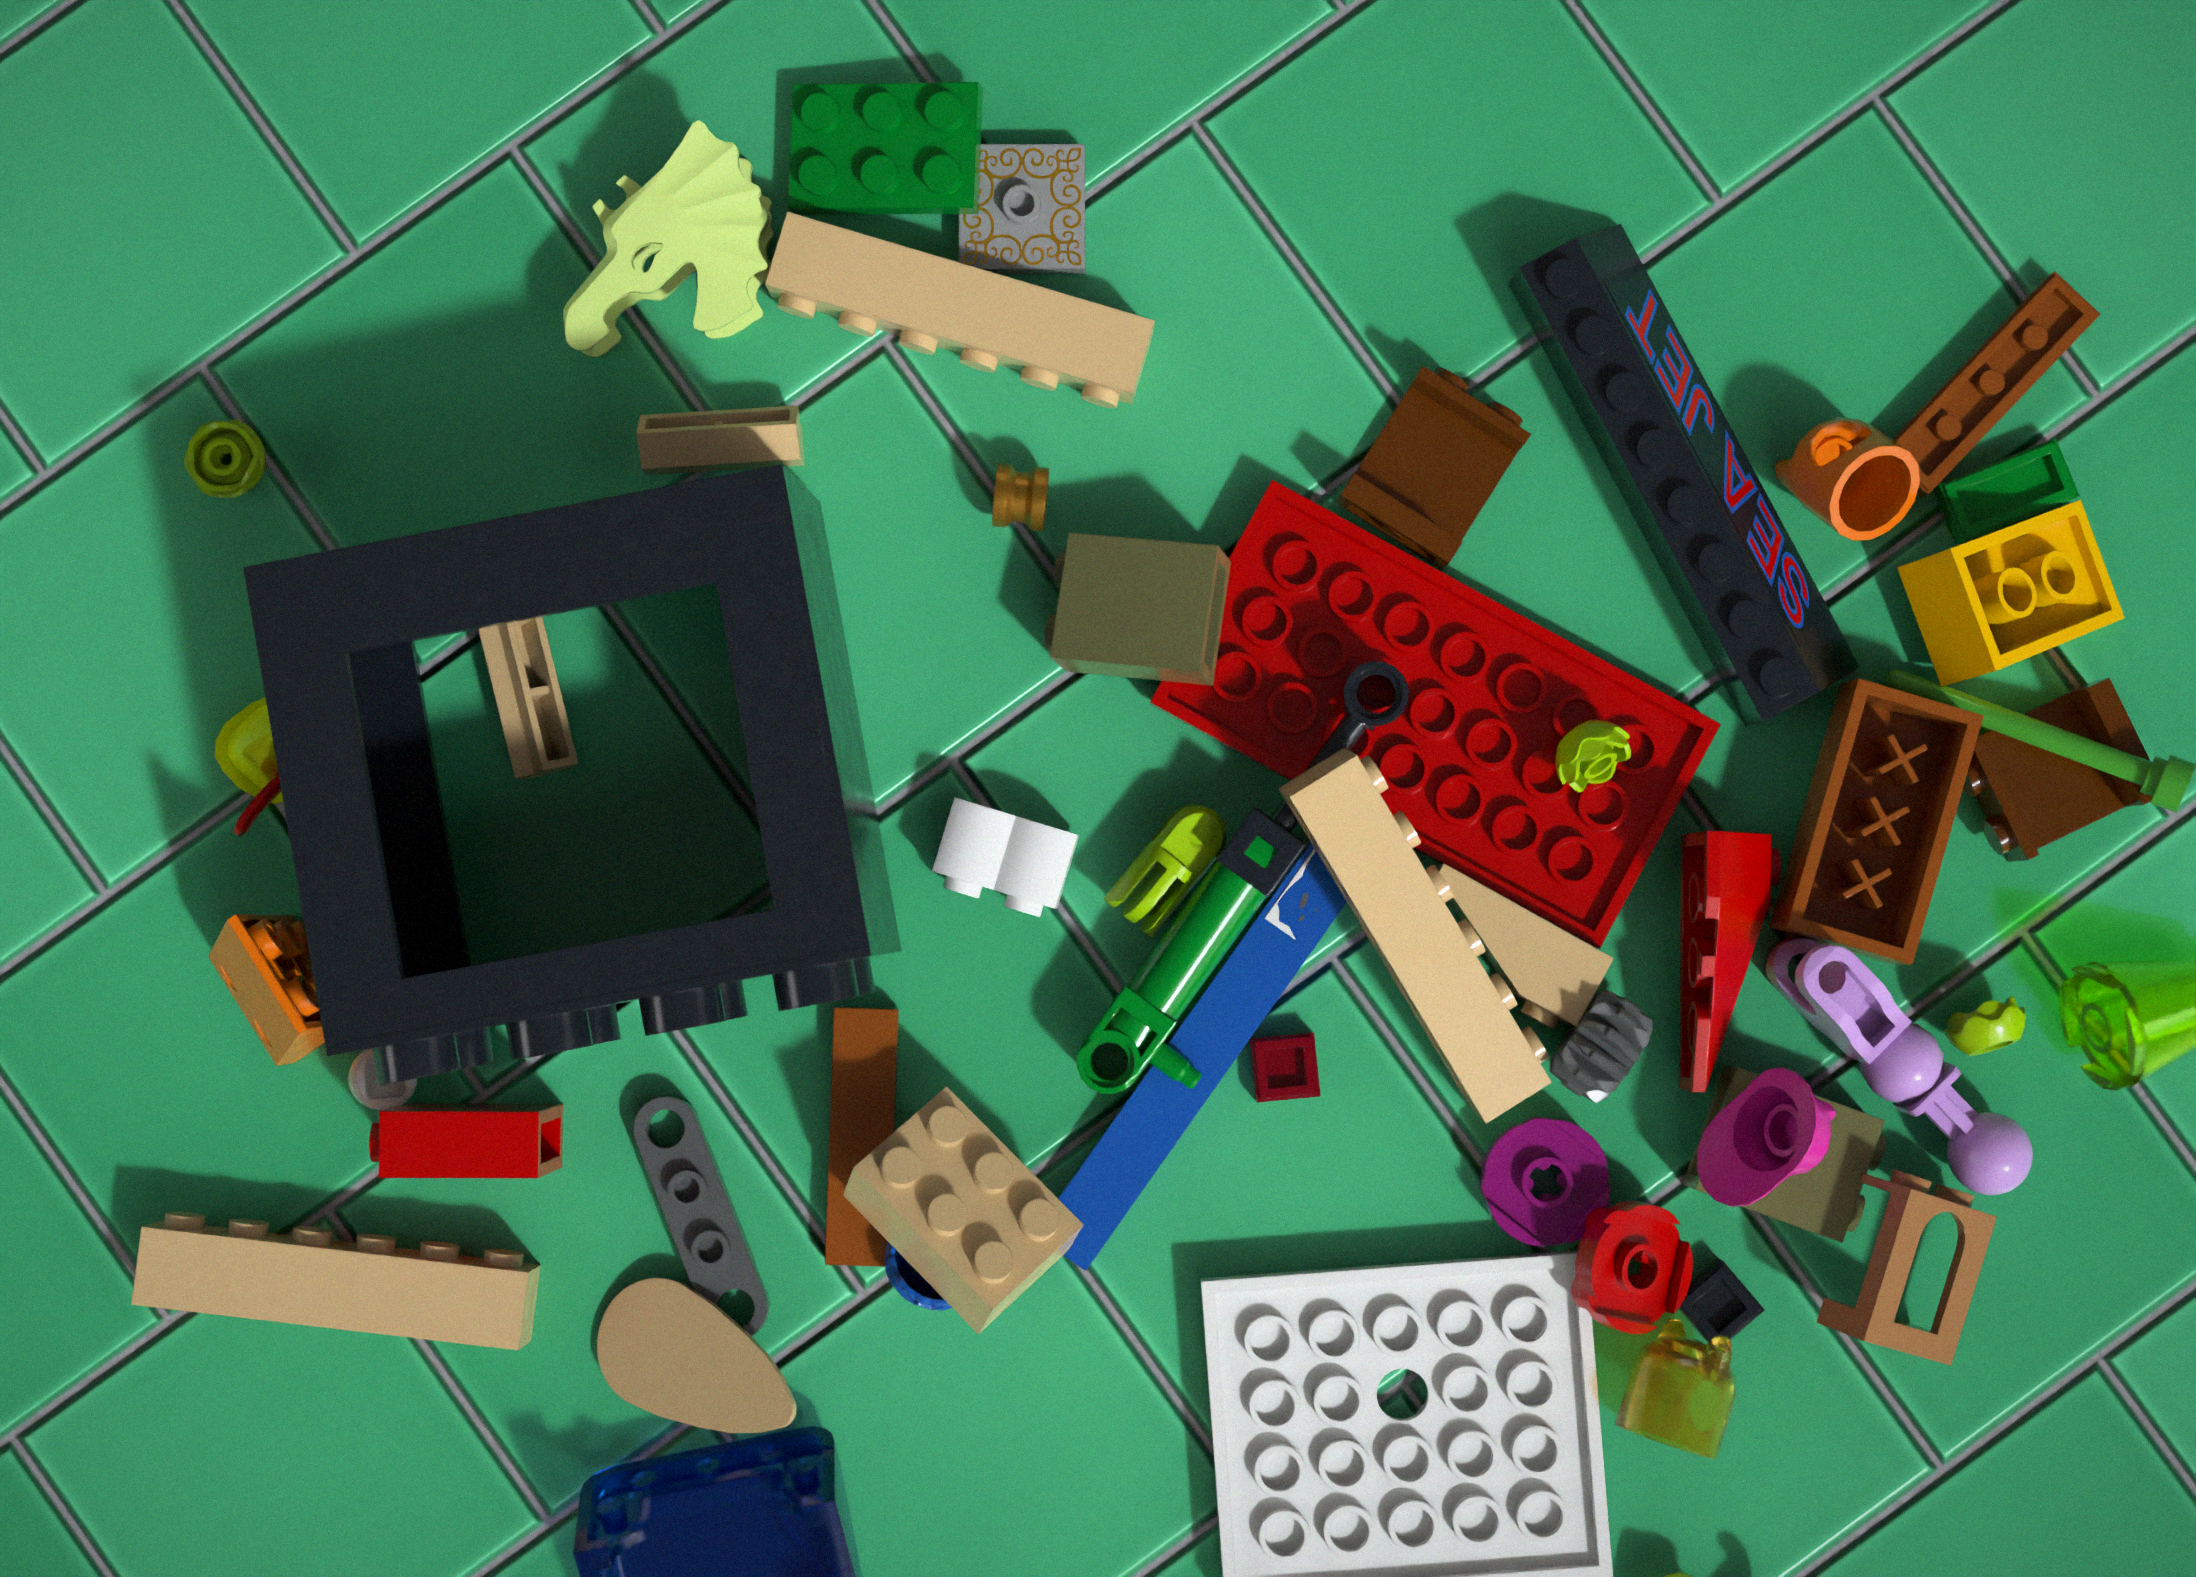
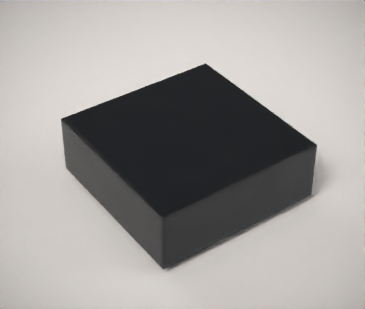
(1719, 1303)

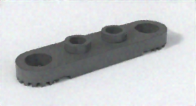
(700, 1210)

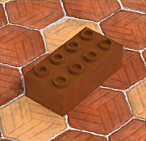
(1876, 821)

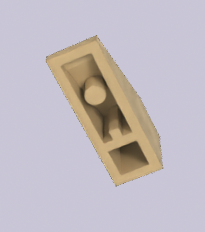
(1534, 957)

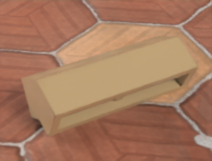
(720, 440)
(528, 698)

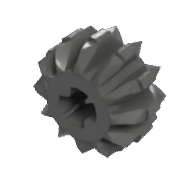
(1601, 1047)

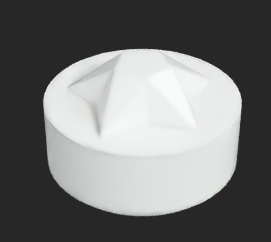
(366, 1089)

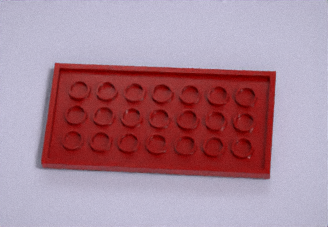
(1479, 721)

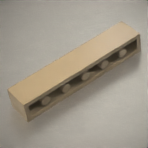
(960, 310)
(1416, 934)
(336, 1283)

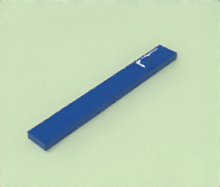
(1211, 1041)

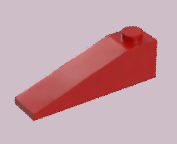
(1721, 915)

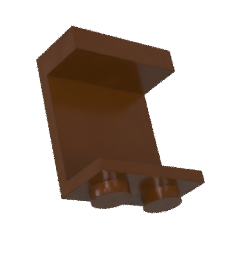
(1434, 466)
(2042, 795)

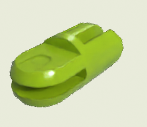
(1184, 851)

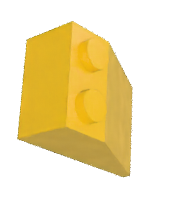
(2010, 594)

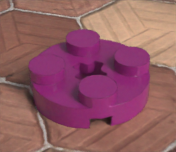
(1539, 1144)

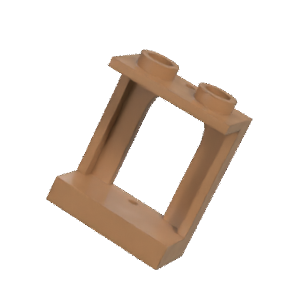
(1890, 1263)

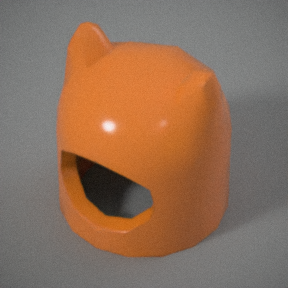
(1852, 477)

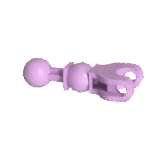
(1899, 1060)

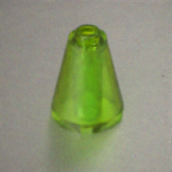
(2129, 1017)

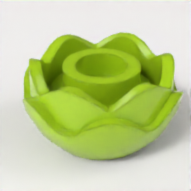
(209, 447)
(1591, 753)
(1987, 1028)

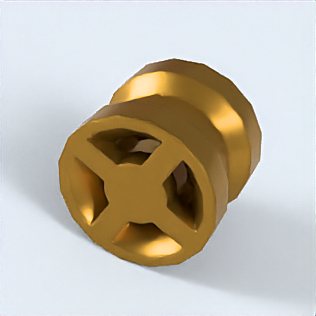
(1020, 497)

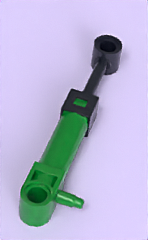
(1215, 917)

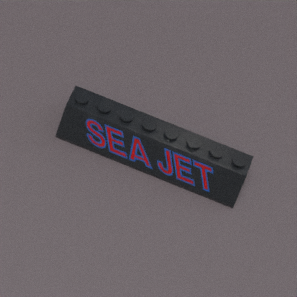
(1682, 473)

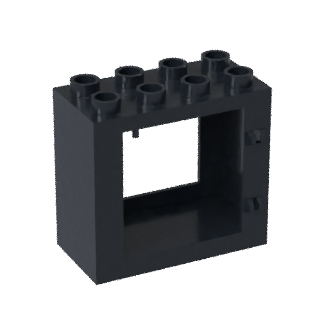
(369, 803)

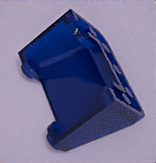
(722, 1512)

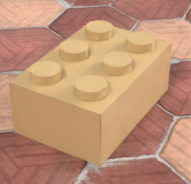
(962, 1209)

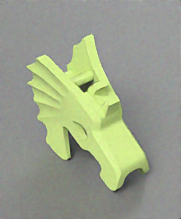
(697, 218)

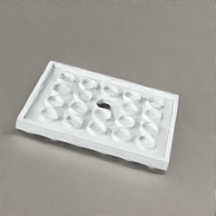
(1478, 1483)

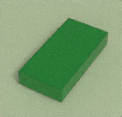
(2006, 491)

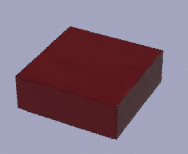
(1284, 1067)

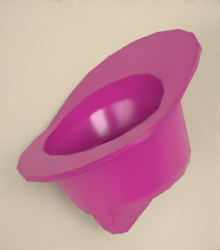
(1763, 1138)

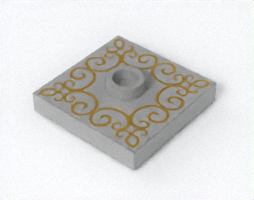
(1027, 211)

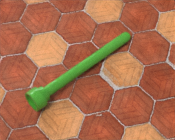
(2160, 778)

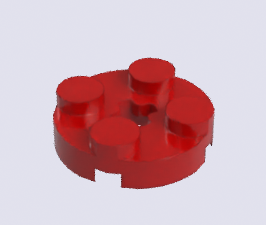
(1603, 1260)

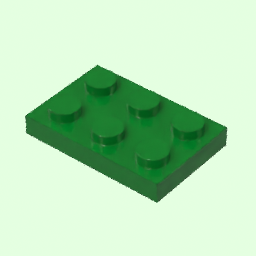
(885, 148)

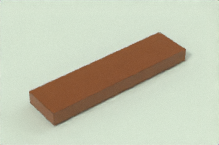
(1994, 378)
(859, 1122)

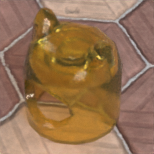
(1680, 1391)

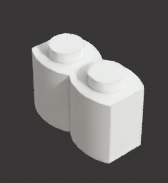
(1005, 855)

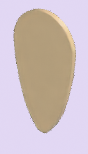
(690, 1361)

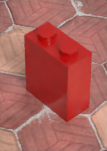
(468, 1140)

